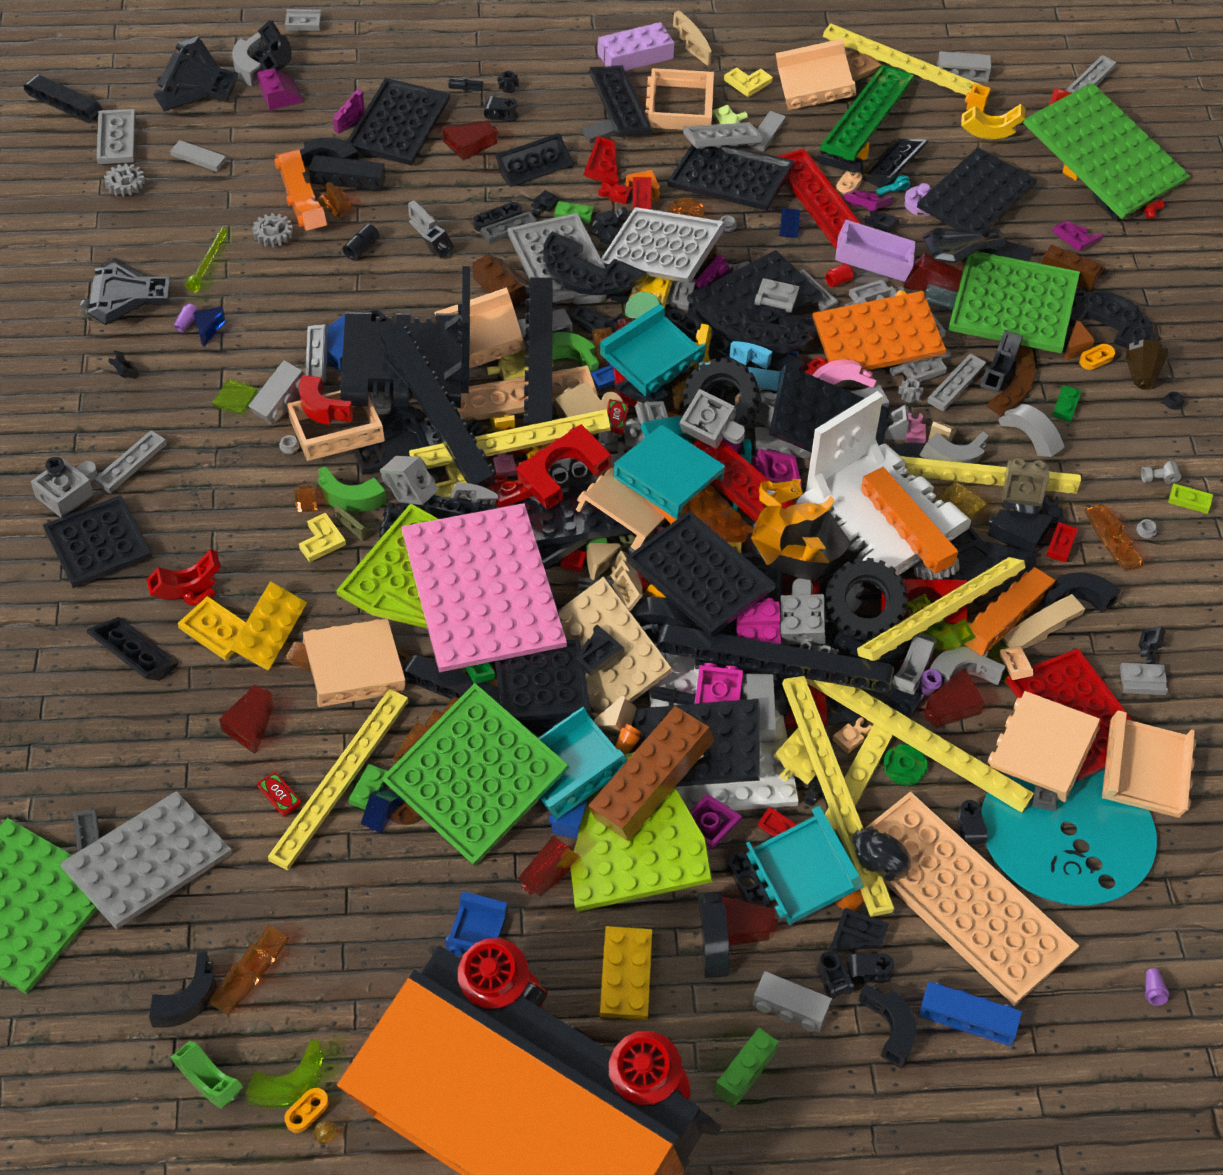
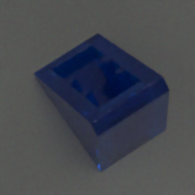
(789, 223)
(208, 323)
(378, 809)

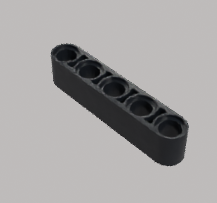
(63, 98)

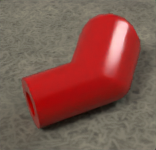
(1152, 207)
(194, 600)

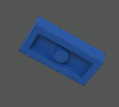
(603, 377)

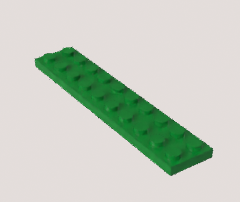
(867, 113)

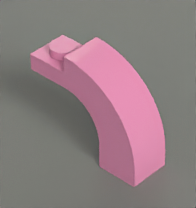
(845, 370)

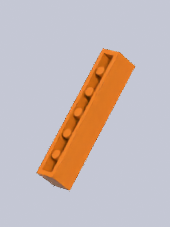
(909, 520)
(1009, 610)

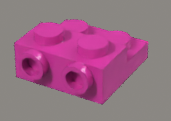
(776, 466)
(760, 622)
(718, 684)

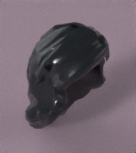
(881, 852)

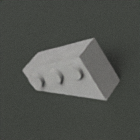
(278, 391)

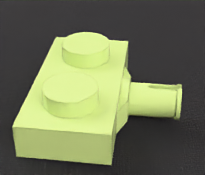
(725, 115)

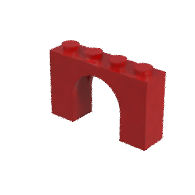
(575, 444)
(934, 590)

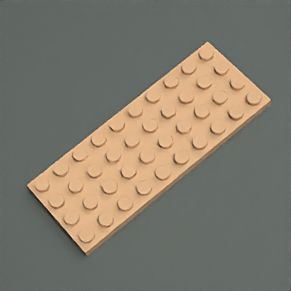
(973, 903)

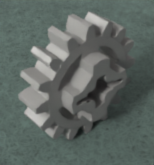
(126, 179)
(272, 230)
(921, 570)

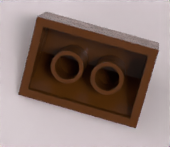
(1089, 270)
(496, 274)

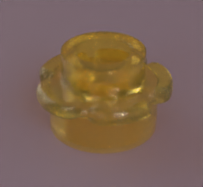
(325, 1132)

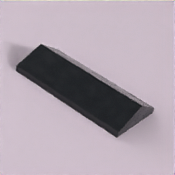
(533, 160)
(893, 161)
(133, 648)

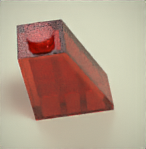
(470, 138)
(932, 272)
(954, 701)
(248, 718)
(548, 867)
(748, 922)

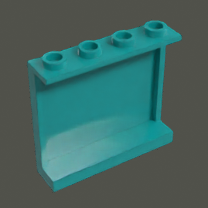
(651, 351)
(667, 470)
(590, 758)
(805, 868)

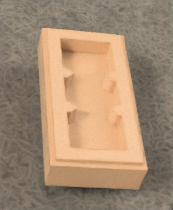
(1016, 662)

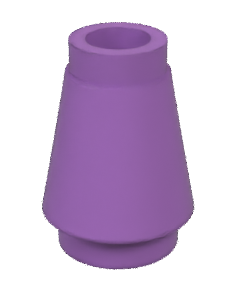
(185, 318)
(930, 681)
(1155, 990)

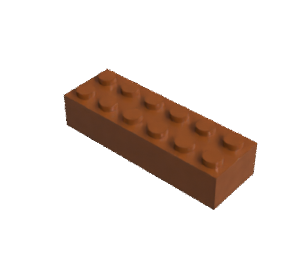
(651, 773)

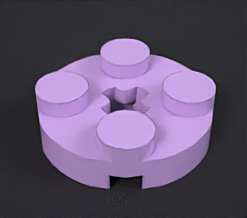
(912, 197)

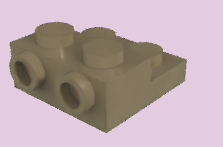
(1025, 481)

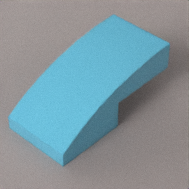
(746, 352)

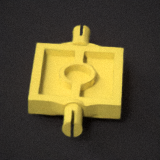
(510, 366)
(795, 759)

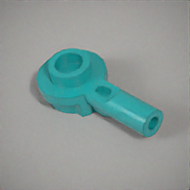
(901, 183)

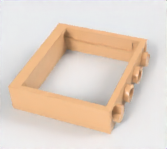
(679, 78)
(337, 441)

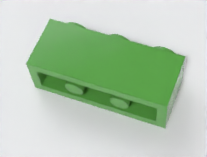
(746, 1067)

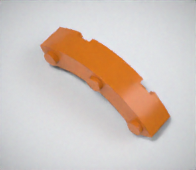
(300, 194)

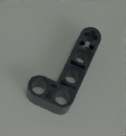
(446, 507)

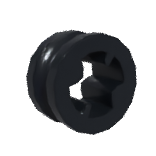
(55, 472)

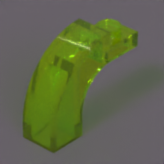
(948, 635)
(285, 1090)

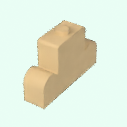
(582, 401)

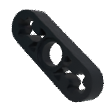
(840, 163)
(506, 211)
(748, 872)

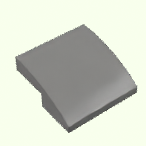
(474, 494)

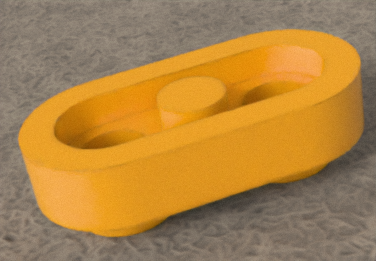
(1097, 356)
(305, 1110)

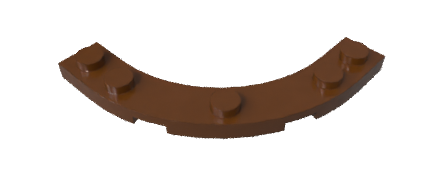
(1020, 385)

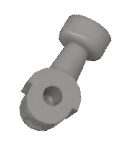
(1169, 473)

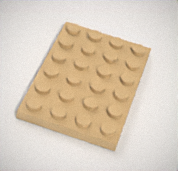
(631, 672)

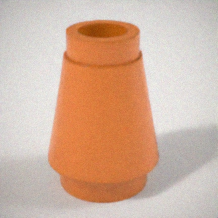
(628, 739)

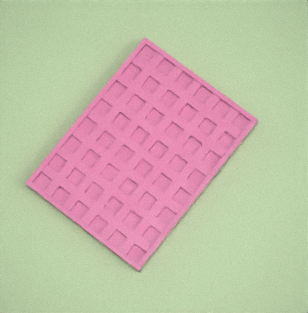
(483, 587)

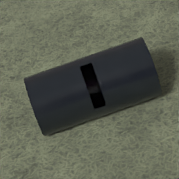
(360, 242)

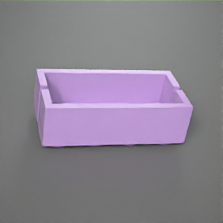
(636, 47)
(875, 250)

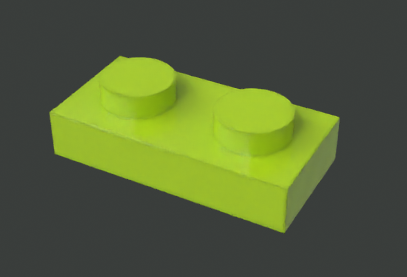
(1190, 498)

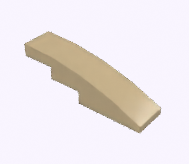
(693, 37)
(626, 581)
(1044, 622)

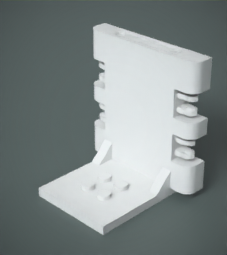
(846, 452)

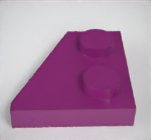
(350, 112)
(867, 199)
(1076, 235)
(717, 269)

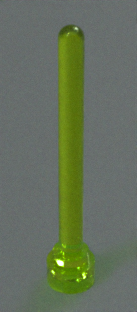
(194, 282)

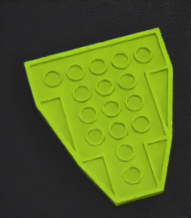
(384, 578)
(658, 859)

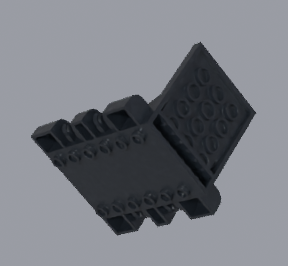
(371, 369)

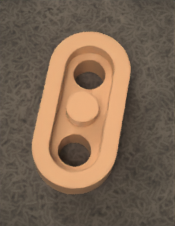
(848, 182)

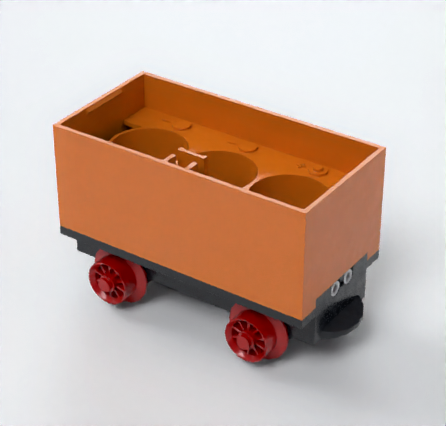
(508, 1089)

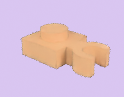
(850, 737)

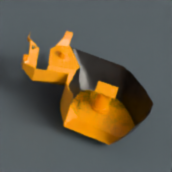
(800, 538)

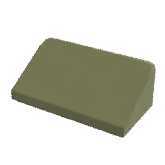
(352, 523)

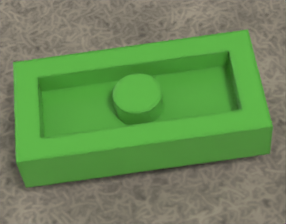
(584, 212)
(368, 783)

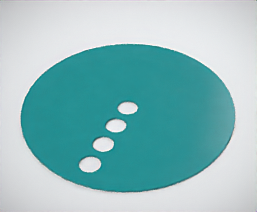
(1028, 841)

